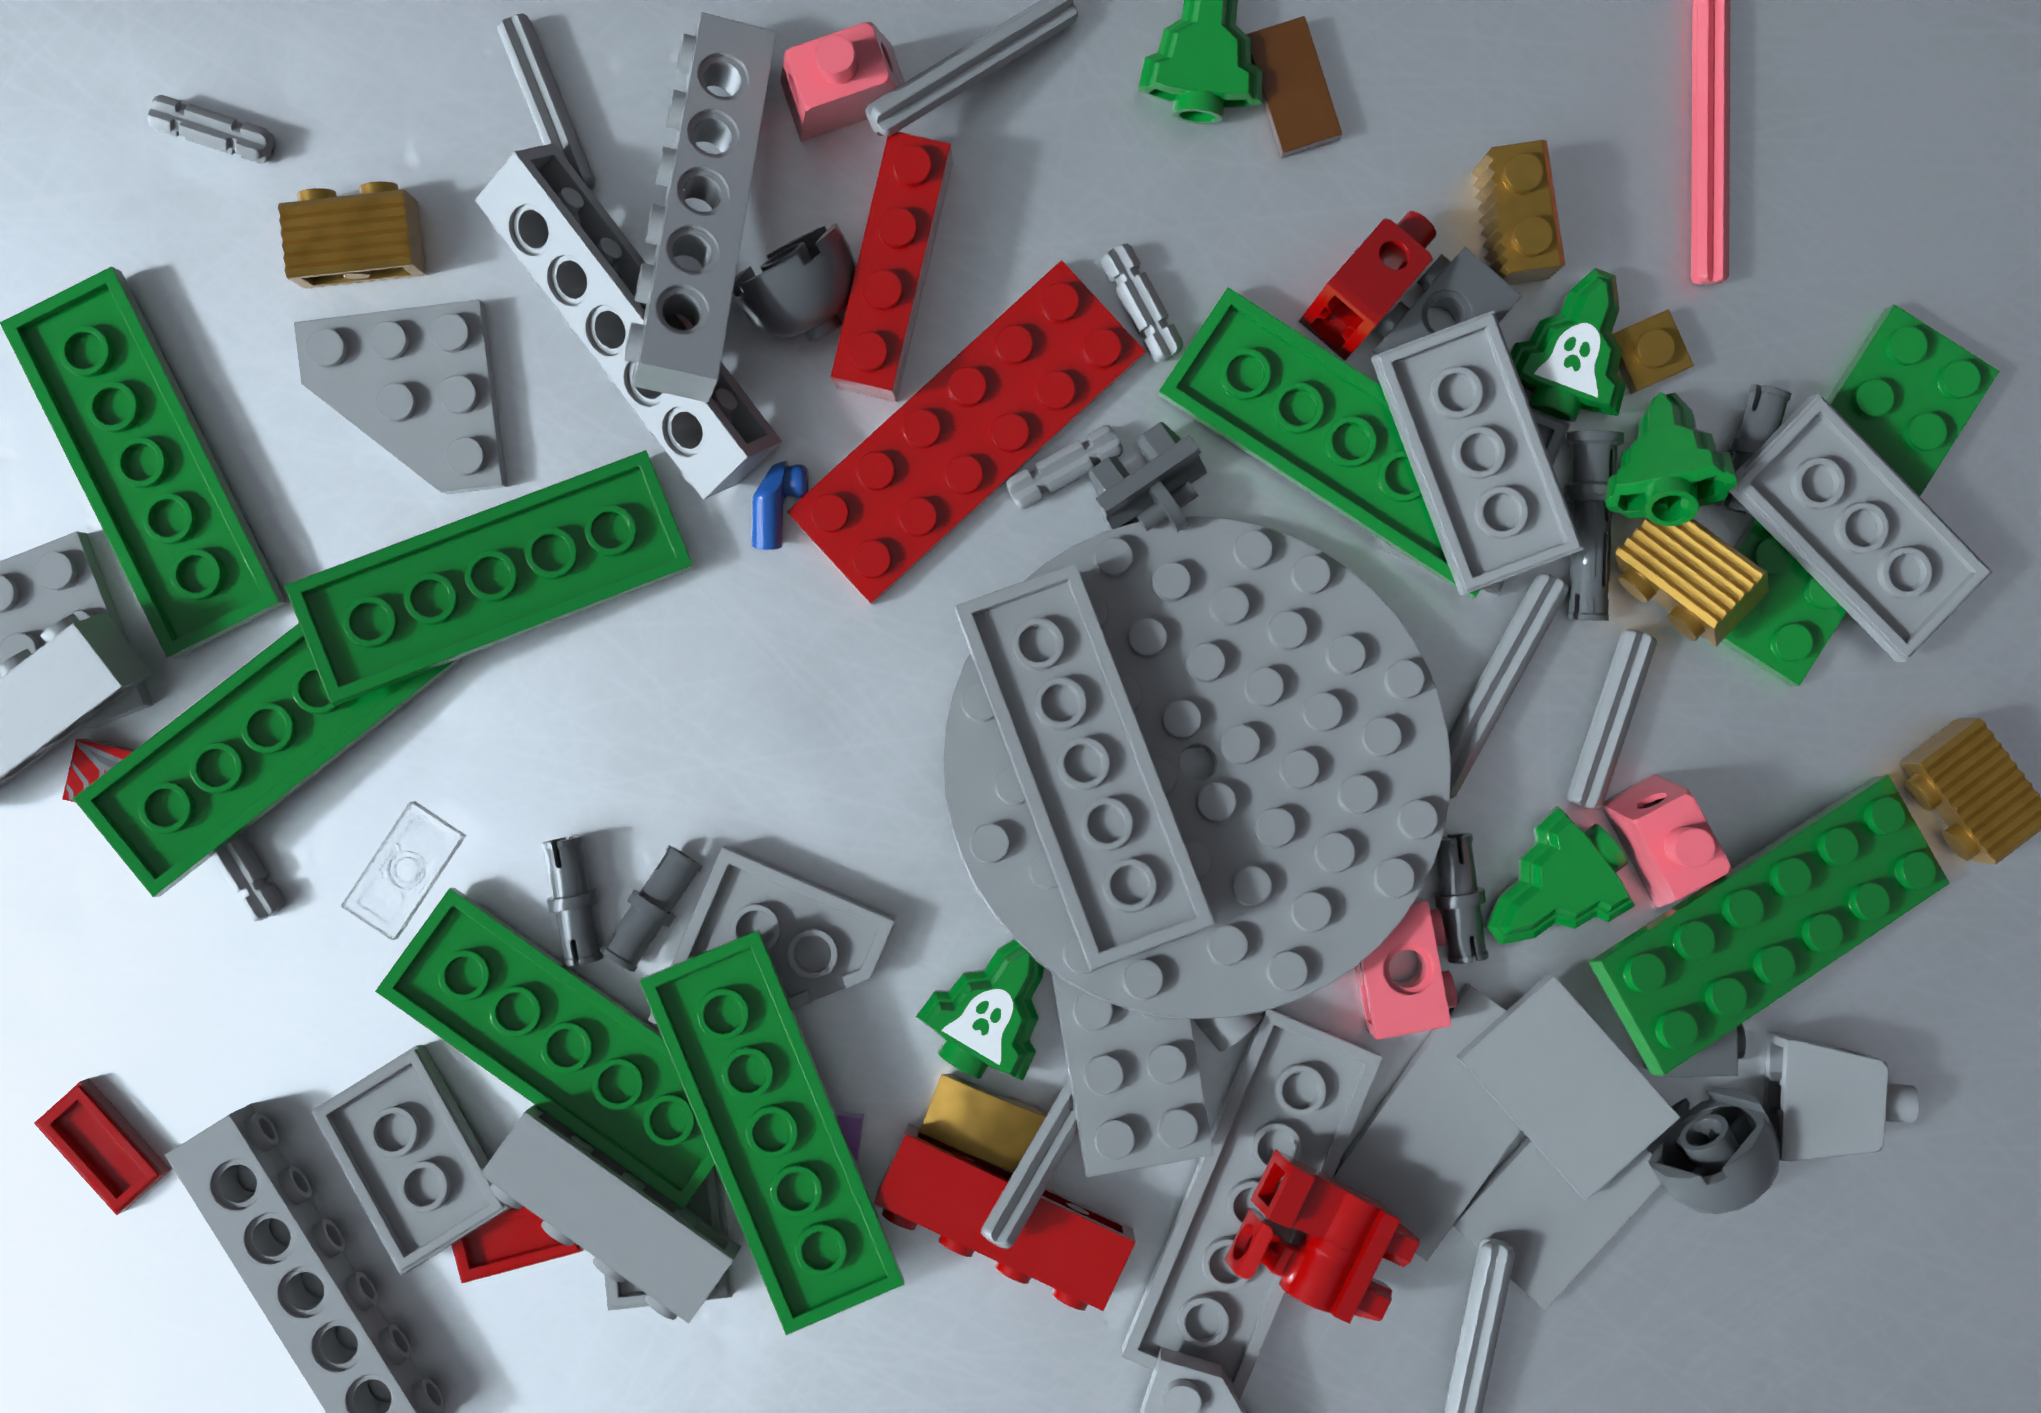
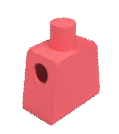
(837, 77)
(1668, 841)

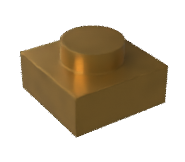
(1651, 351)

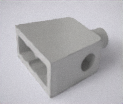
(1830, 1099)

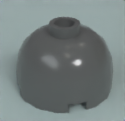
(800, 286)
(1717, 1152)

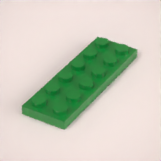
(1909, 401)
(1307, 422)
(143, 462)
(488, 578)
(231, 761)
(1768, 924)
(552, 1041)
(772, 1131)

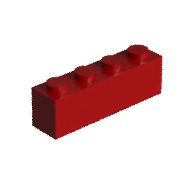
(892, 266)
(953, 1196)

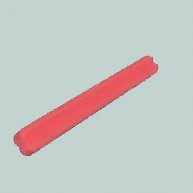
(1710, 141)

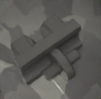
(1155, 489)

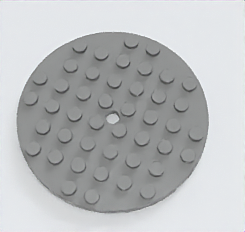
(1319, 783)

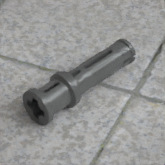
(1592, 464)

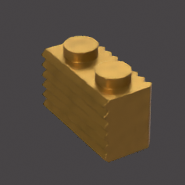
(1519, 212)
(351, 236)
(1692, 576)
(1974, 791)

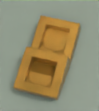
(981, 1122)

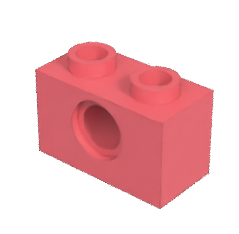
(1422, 1000)

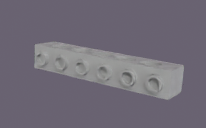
(739, 61)
(592, 280)
(275, 1270)

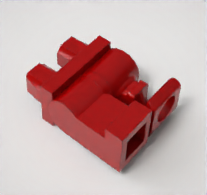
(1342, 1245)

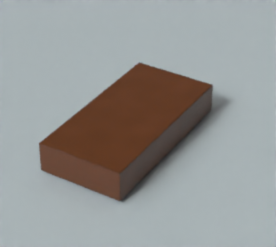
(1294, 87)

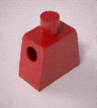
(1370, 283)

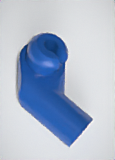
(768, 502)

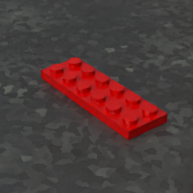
(966, 432)

